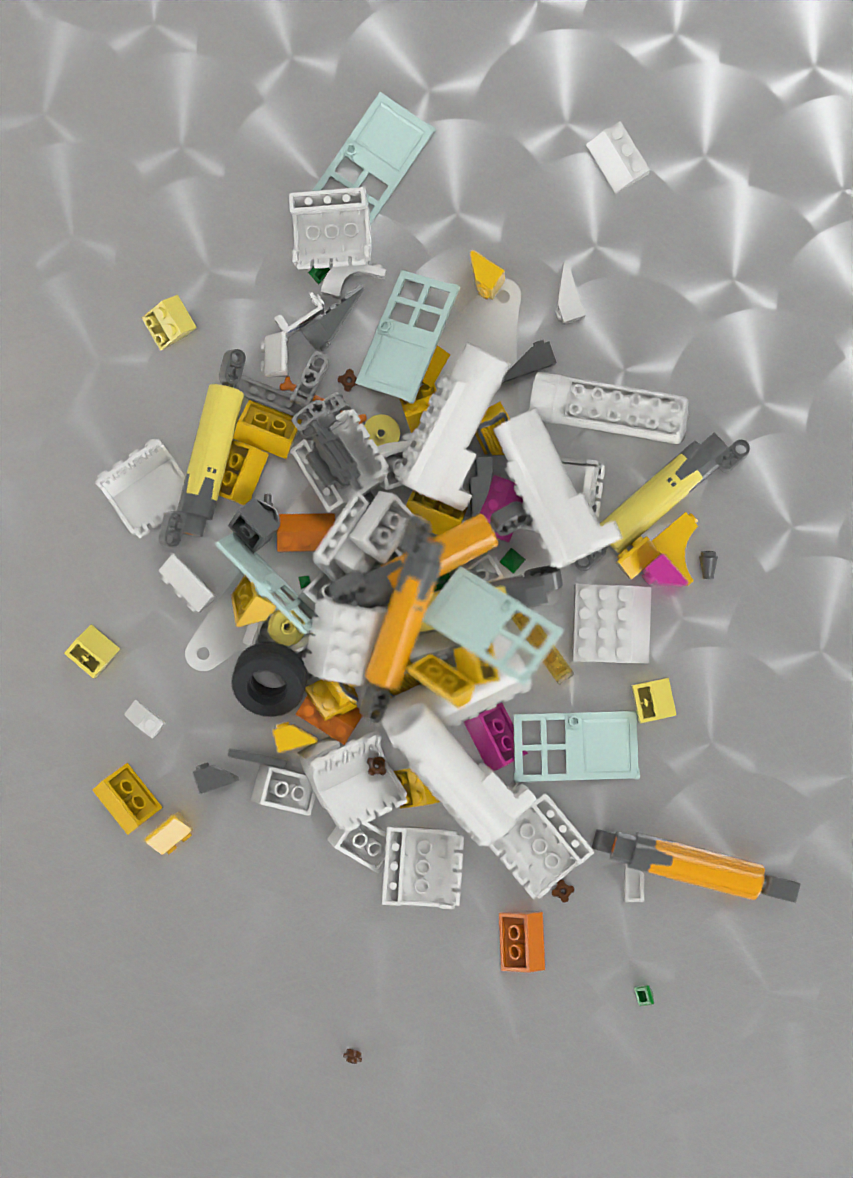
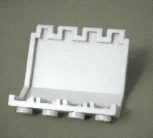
(143, 487)
(348, 788)

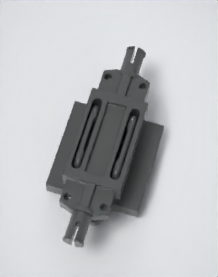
(332, 459)

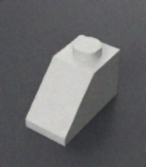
(144, 719)

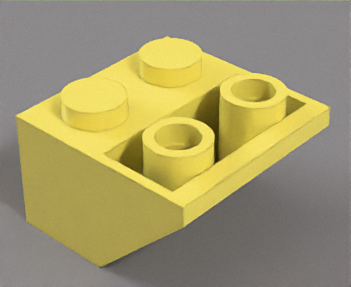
(168, 322)
(92, 651)
(653, 700)

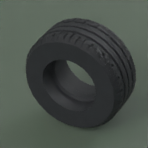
(263, 699)

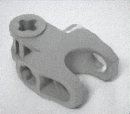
(308, 389)
(323, 411)

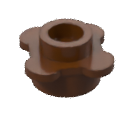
(343, 380)
(380, 761)
(563, 896)
(352, 1056)

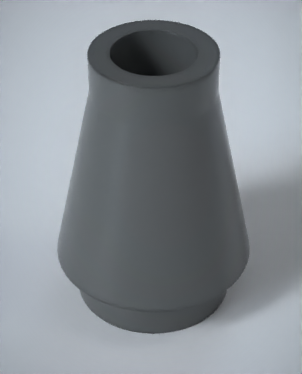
(708, 563)

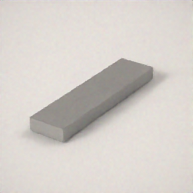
(268, 396)

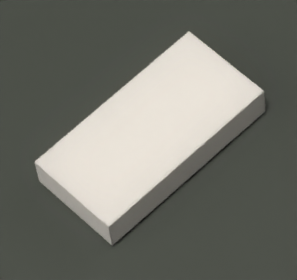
(633, 885)

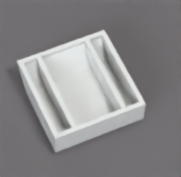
(611, 623)

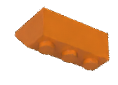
(303, 531)
(338, 727)
(521, 941)

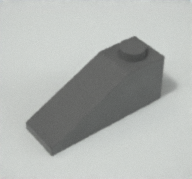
(535, 359)

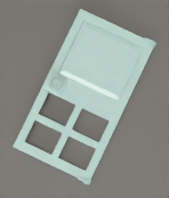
(382, 145)
(401, 350)
(265, 580)
(475, 614)
(595, 746)

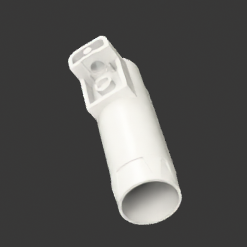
(610, 408)
(439, 447)
(559, 514)
(484, 695)
(464, 788)

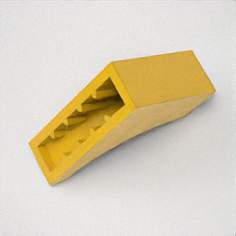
(673, 542)

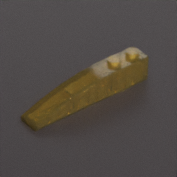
(553, 660)

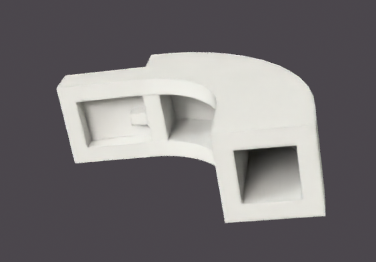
(337, 276)

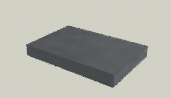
(257, 758)

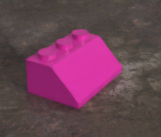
(500, 495)
(663, 573)
(493, 737)

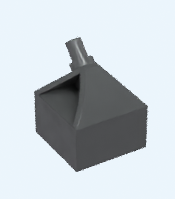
(256, 522)

